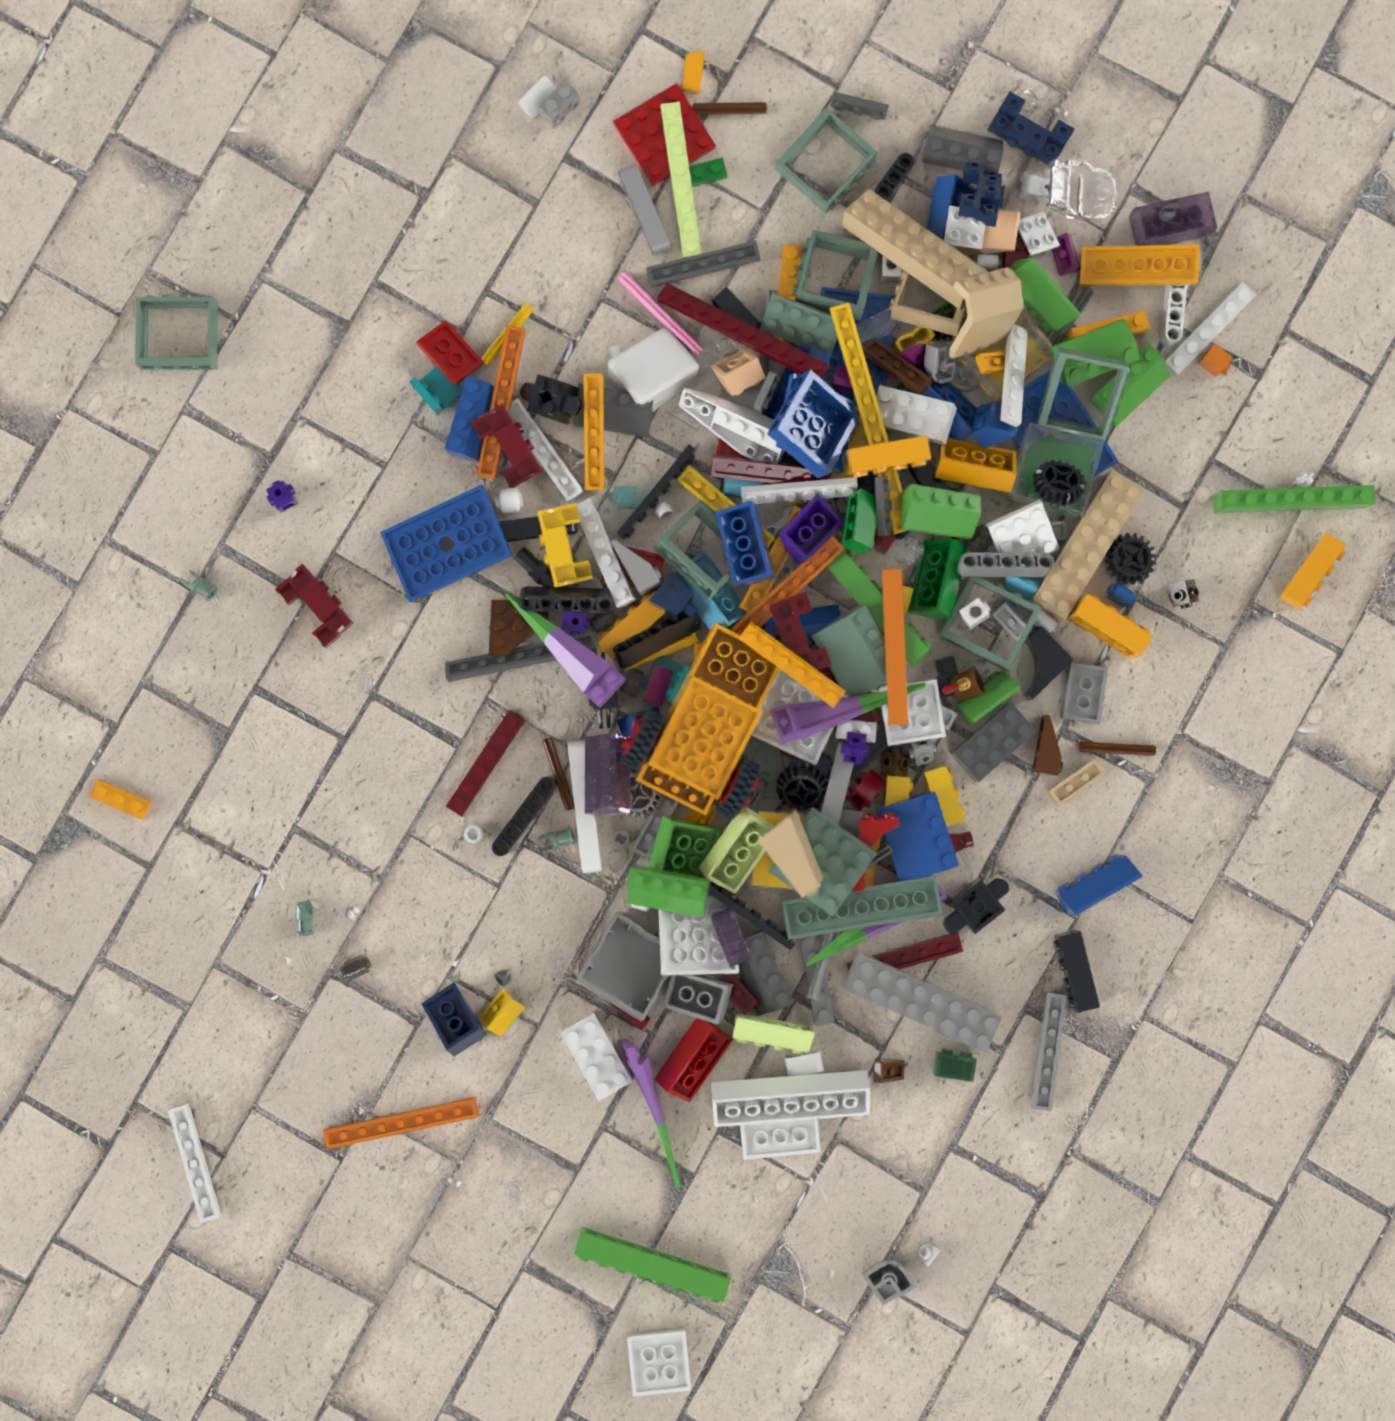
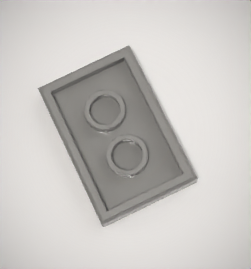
(1084, 692)

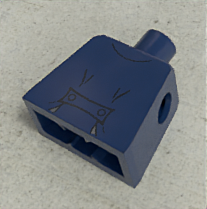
(674, 597)

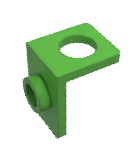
(945, 305)

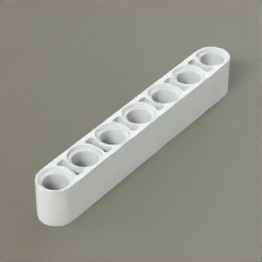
(586, 823)

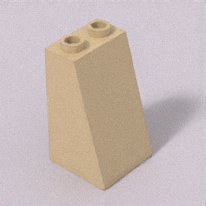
(793, 854)

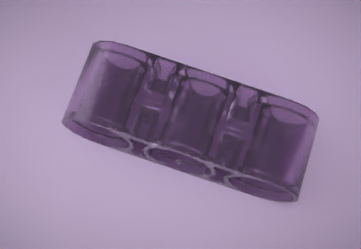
(730, 937)

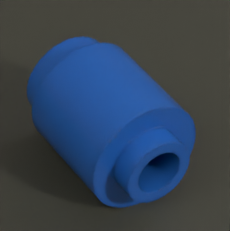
(1120, 595)

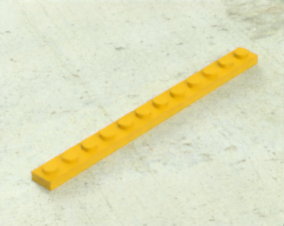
(865, 398)

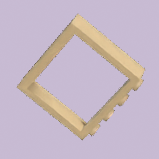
(922, 318)

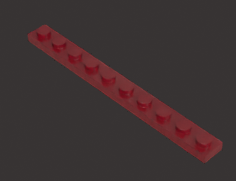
(741, 331)

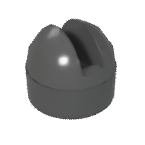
(1168, 216)
(502, 978)

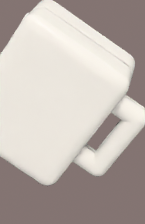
(652, 368)

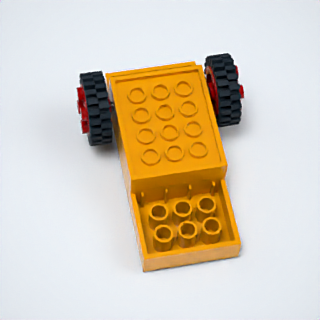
(706, 729)

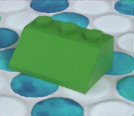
(997, 689)

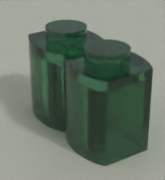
(955, 1066)

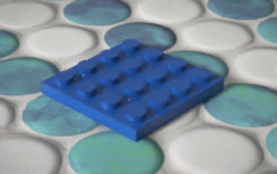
(816, 424)

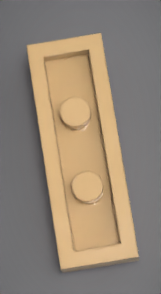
(1076, 782)

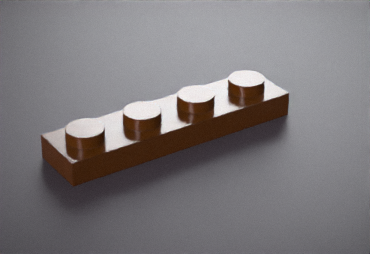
(897, 366)

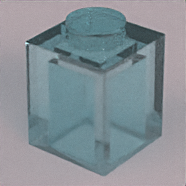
(624, 497)

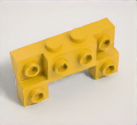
(558, 549)

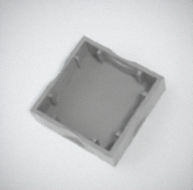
(625, 967)

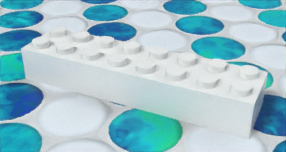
(790, 1098)

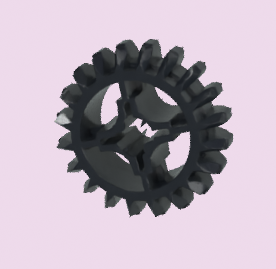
(1059, 483)
(1117, 546)
(792, 793)

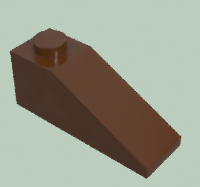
(1047, 753)

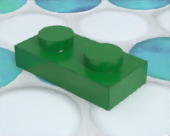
(708, 172)

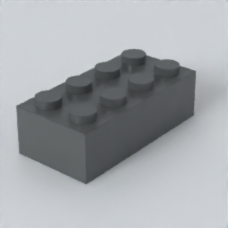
(993, 742)

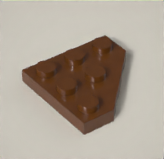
(508, 628)

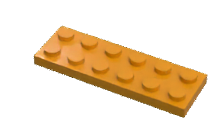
(1140, 265)

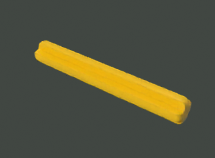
(497, 345)

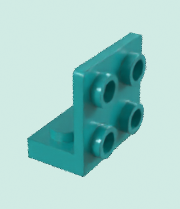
(436, 390)
(677, 678)

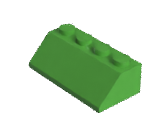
(1043, 296)
(1108, 341)
(1143, 380)
(940, 511)
(667, 891)

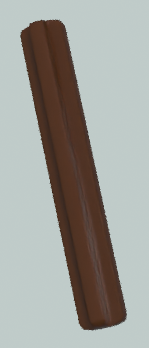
(730, 108)
(1114, 748)
(558, 773)

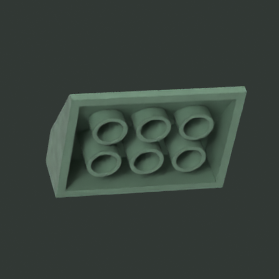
(854, 651)

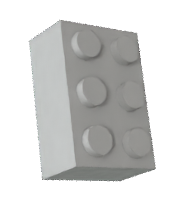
(698, 997)

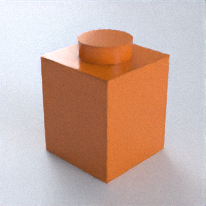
(1216, 360)

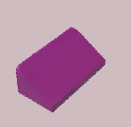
(1065, 255)
(915, 356)
(657, 686)

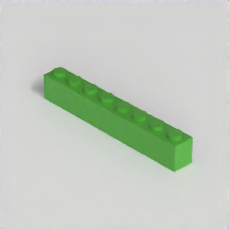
(1294, 499)
(867, 594)
(652, 1265)

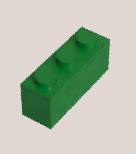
(860, 522)

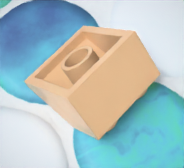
(739, 372)

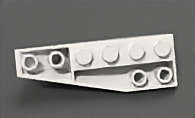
(734, 424)

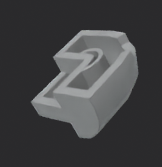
(937, 361)
(888, 1280)

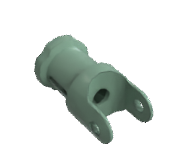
(201, 586)
(558, 839)
(304, 918)

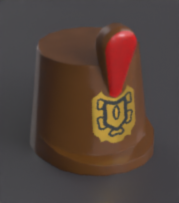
(965, 685)

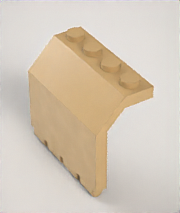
(992, 308)

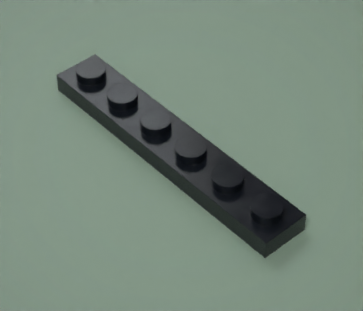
(651, 499)
(752, 916)

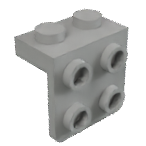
(758, 396)

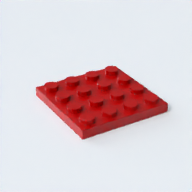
(645, 136)

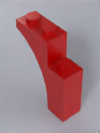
(870, 830)

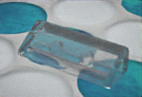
(876, 327)

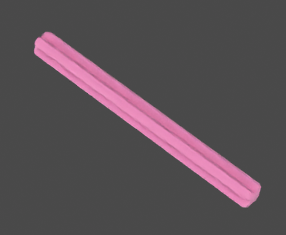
(660, 313)

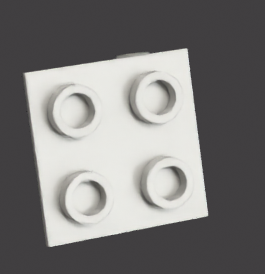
(963, 230)
(1037, 234)

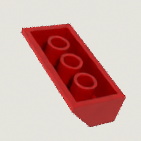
(693, 1059)

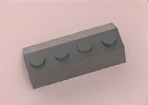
(954, 148)
(621, 413)
(763, 976)

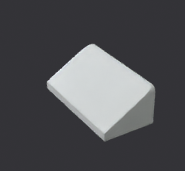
(536, 96)
(1011, 619)

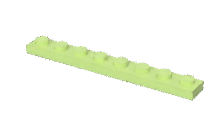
(680, 179)

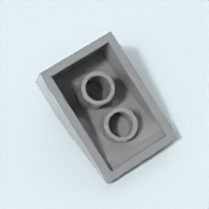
(640, 571)

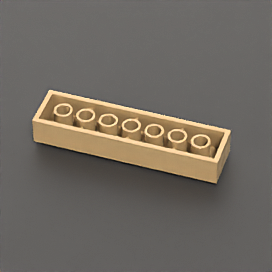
(910, 245)
(1087, 545)

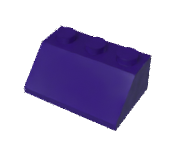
(809, 529)

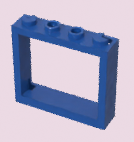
(793, 445)

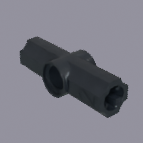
(536, 568)

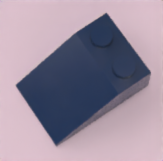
(453, 1020)

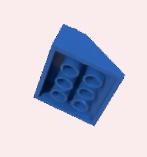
(922, 838)

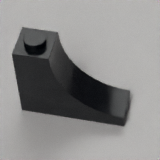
(1049, 660)

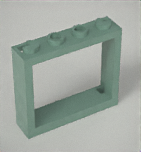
(829, 118)
(840, 245)
(175, 363)
(1111, 408)
(684, 564)
(977, 650)

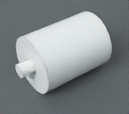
(988, 262)
(1046, 621)

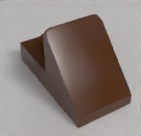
(888, 1070)

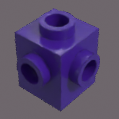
(281, 495)
(568, 619)
(854, 748)

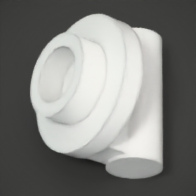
(927, 1254)

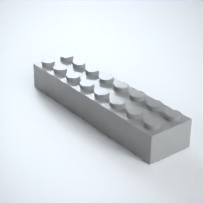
(922, 1001)

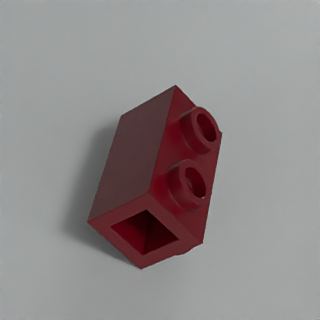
(864, 792)

